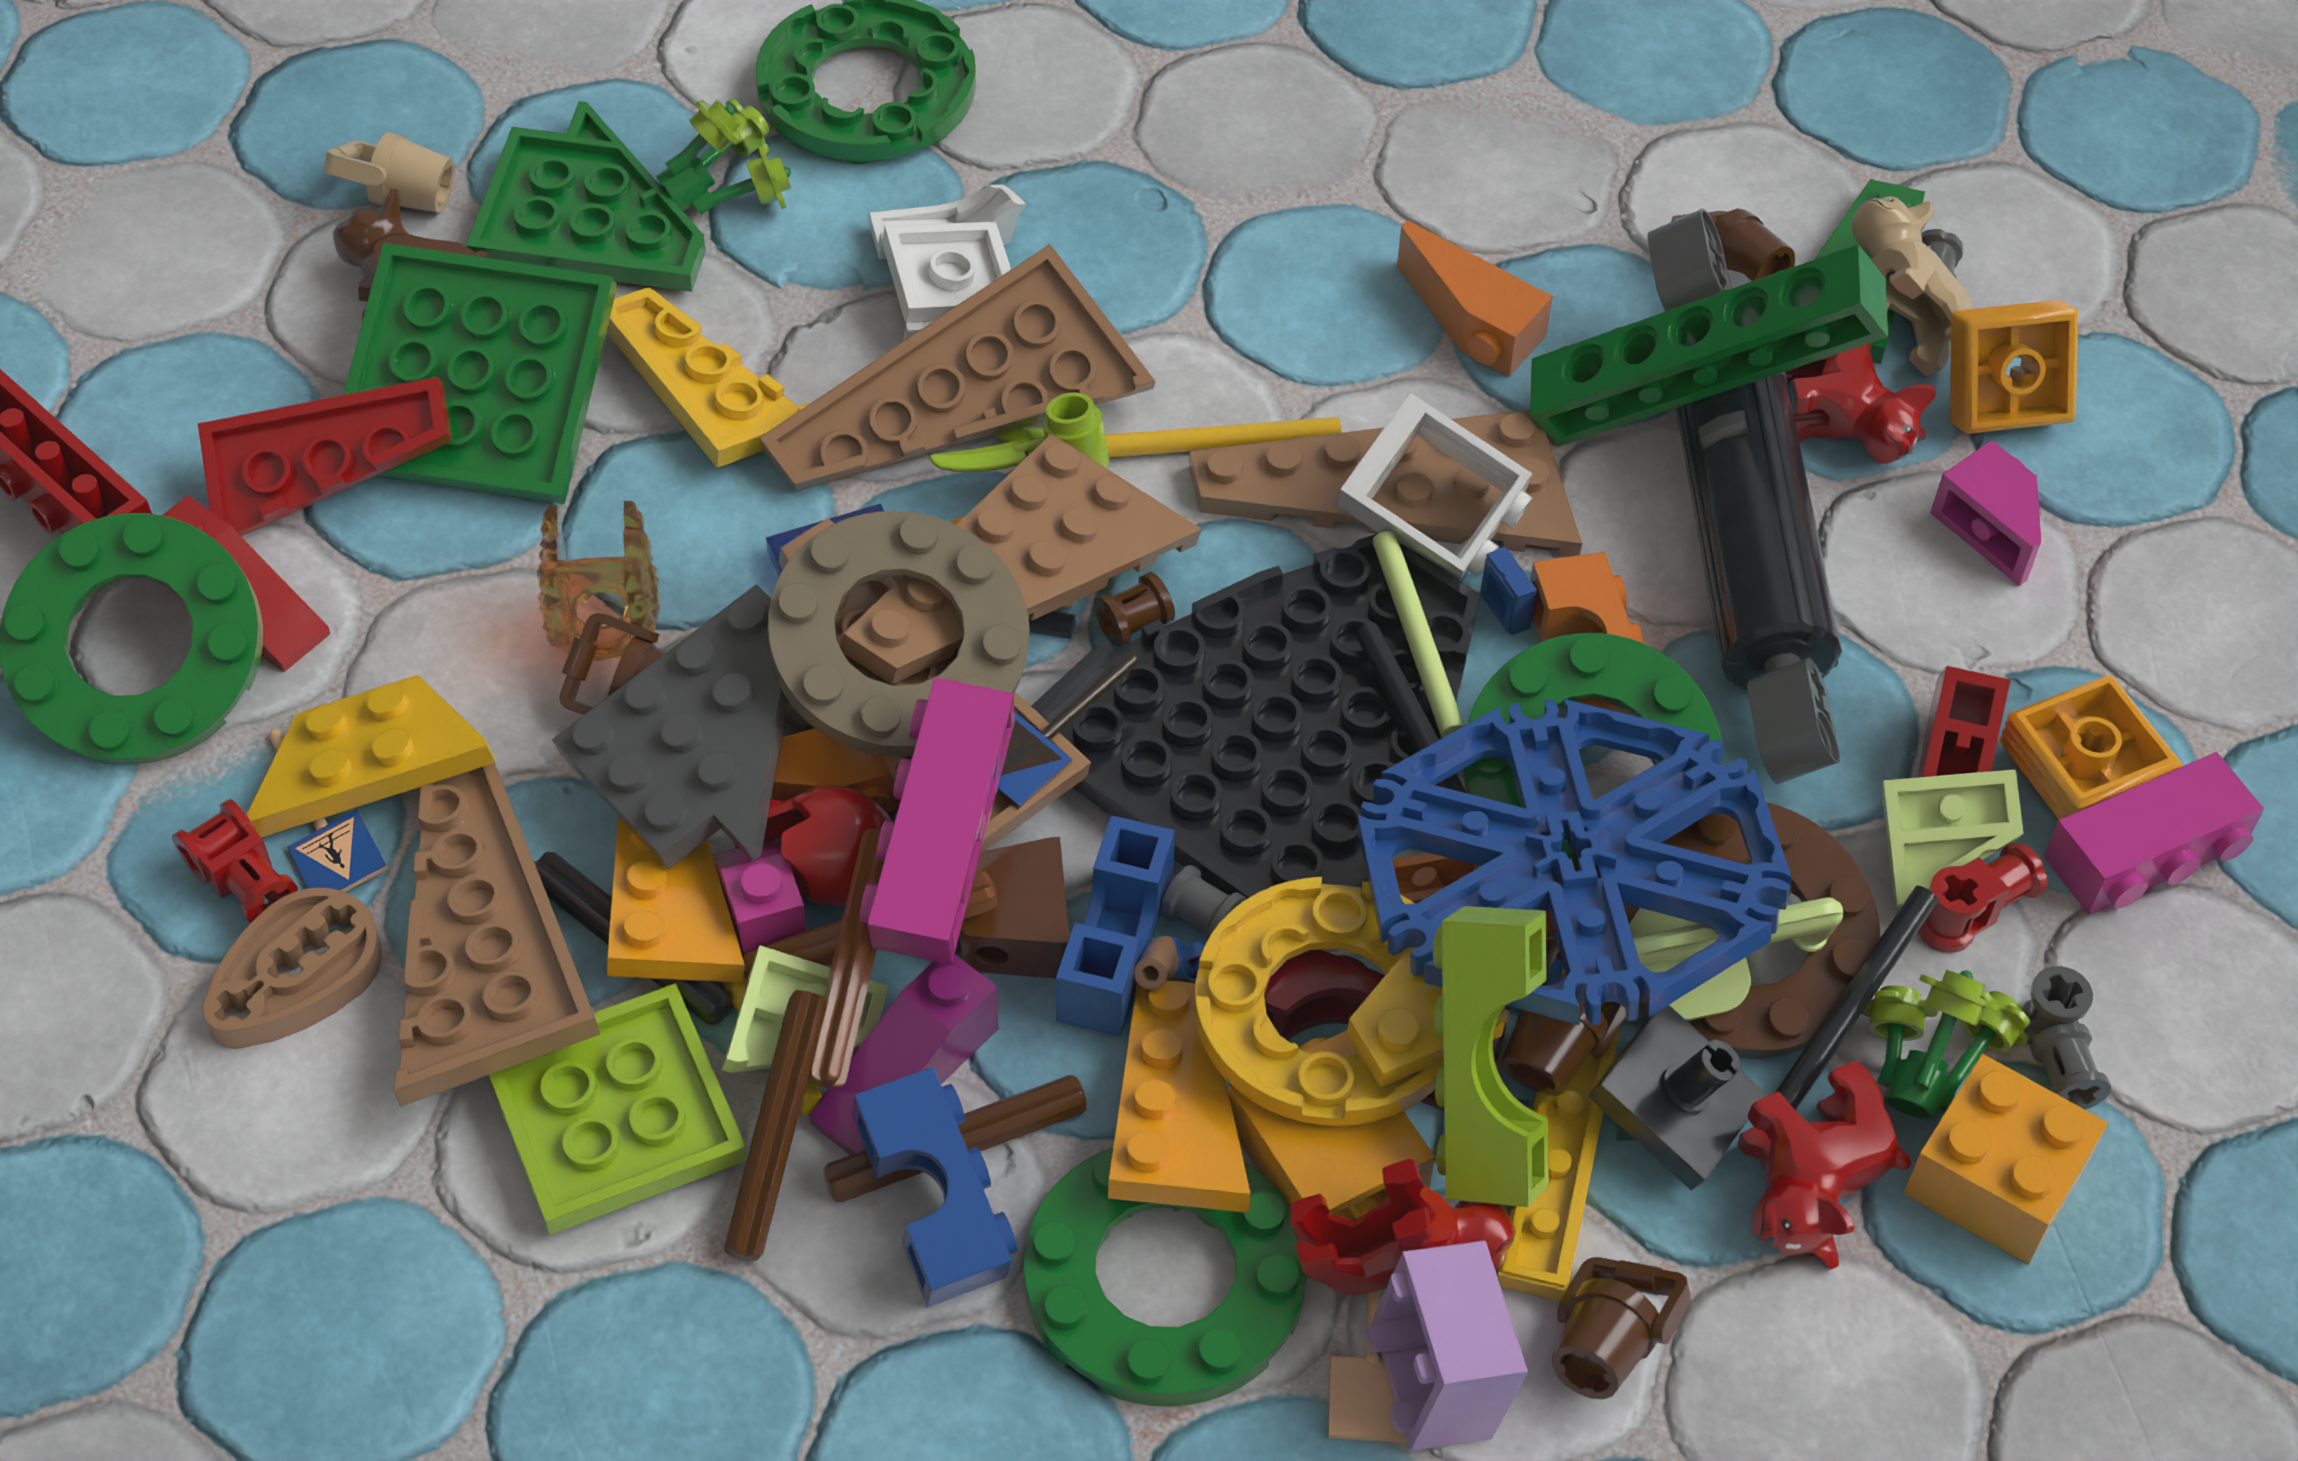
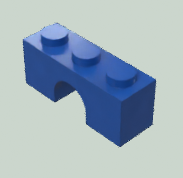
(1122, 915)
(916, 1128)

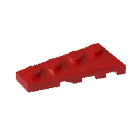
(304, 452)

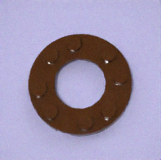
(1786, 1014)

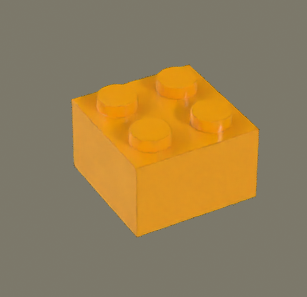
(2005, 1158)

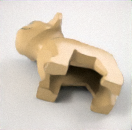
(1915, 276)

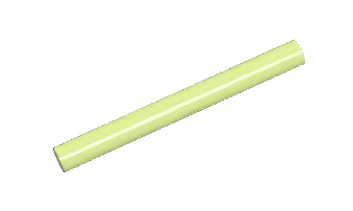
(1418, 633)

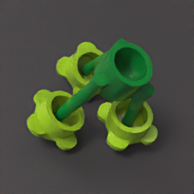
(724, 128)
(1919, 1081)

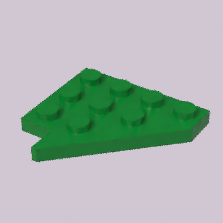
(585, 208)

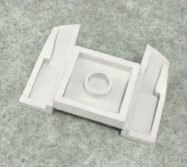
(945, 250)

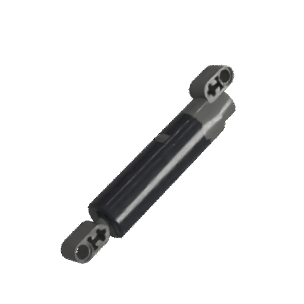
(1755, 530)

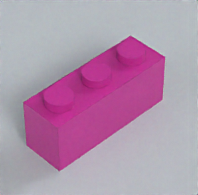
(2153, 834)

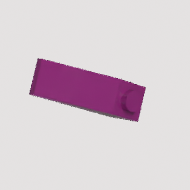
(930, 1023)

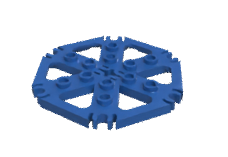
(1611, 837)

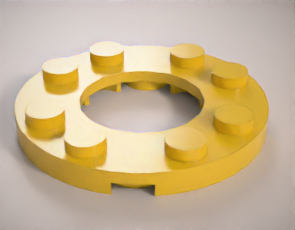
(1233, 1015)

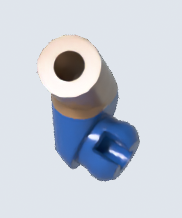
(1168, 960)

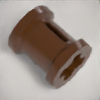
(1133, 609)

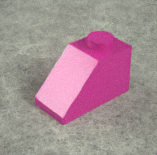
(1993, 508)
(760, 896)

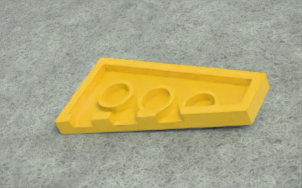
(696, 379)

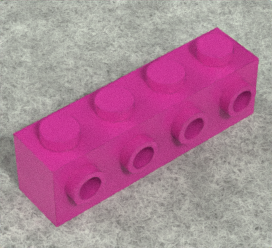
(940, 820)

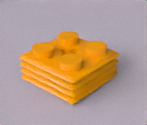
(2036, 391)
(2086, 746)

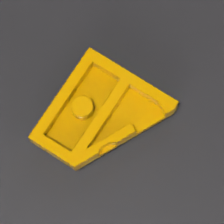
(1397, 1025)

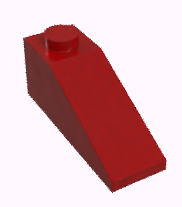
(287, 621)
(1963, 723)

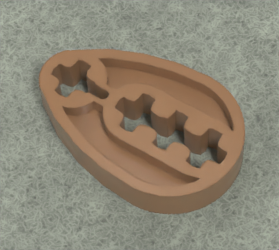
(277, 938)

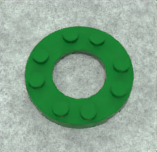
(895, 129)
(1585, 668)
(162, 720)
(1160, 1362)

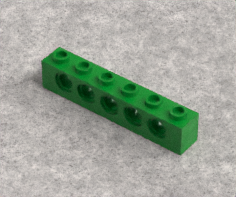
(1710, 346)

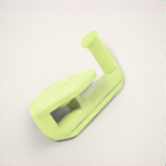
(1668, 940)

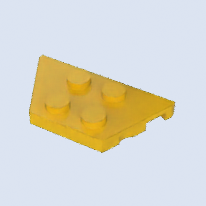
(364, 753)

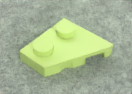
(1947, 823)
(764, 1004)

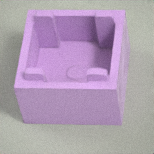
(1447, 1346)

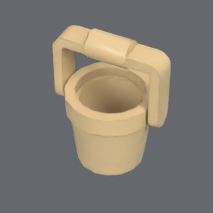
(418, 173)

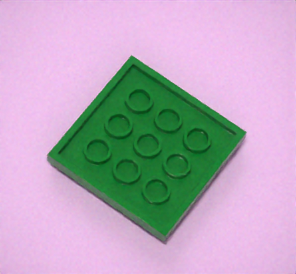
(513, 360)

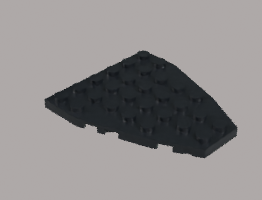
(1262, 717)

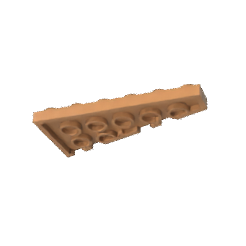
(1423, 489)
(1059, 531)

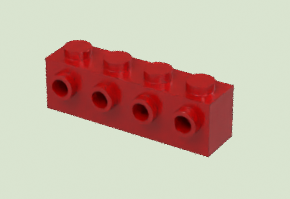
(54, 468)

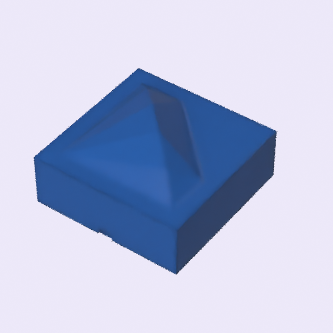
(1508, 591)

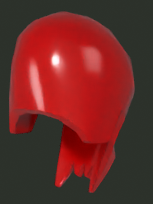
(823, 837)

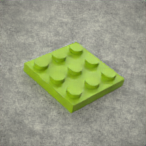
(619, 1113)

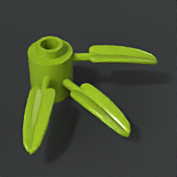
(1067, 416)

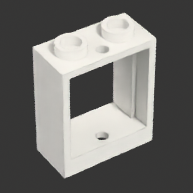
(1422, 420)

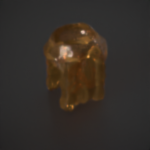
(571, 582)

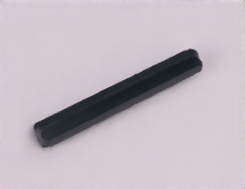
(593, 909)

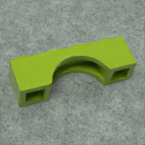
(1491, 1141)

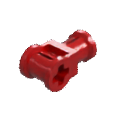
(233, 860)
(1977, 892)

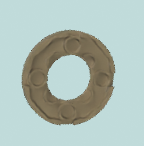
(871, 548)

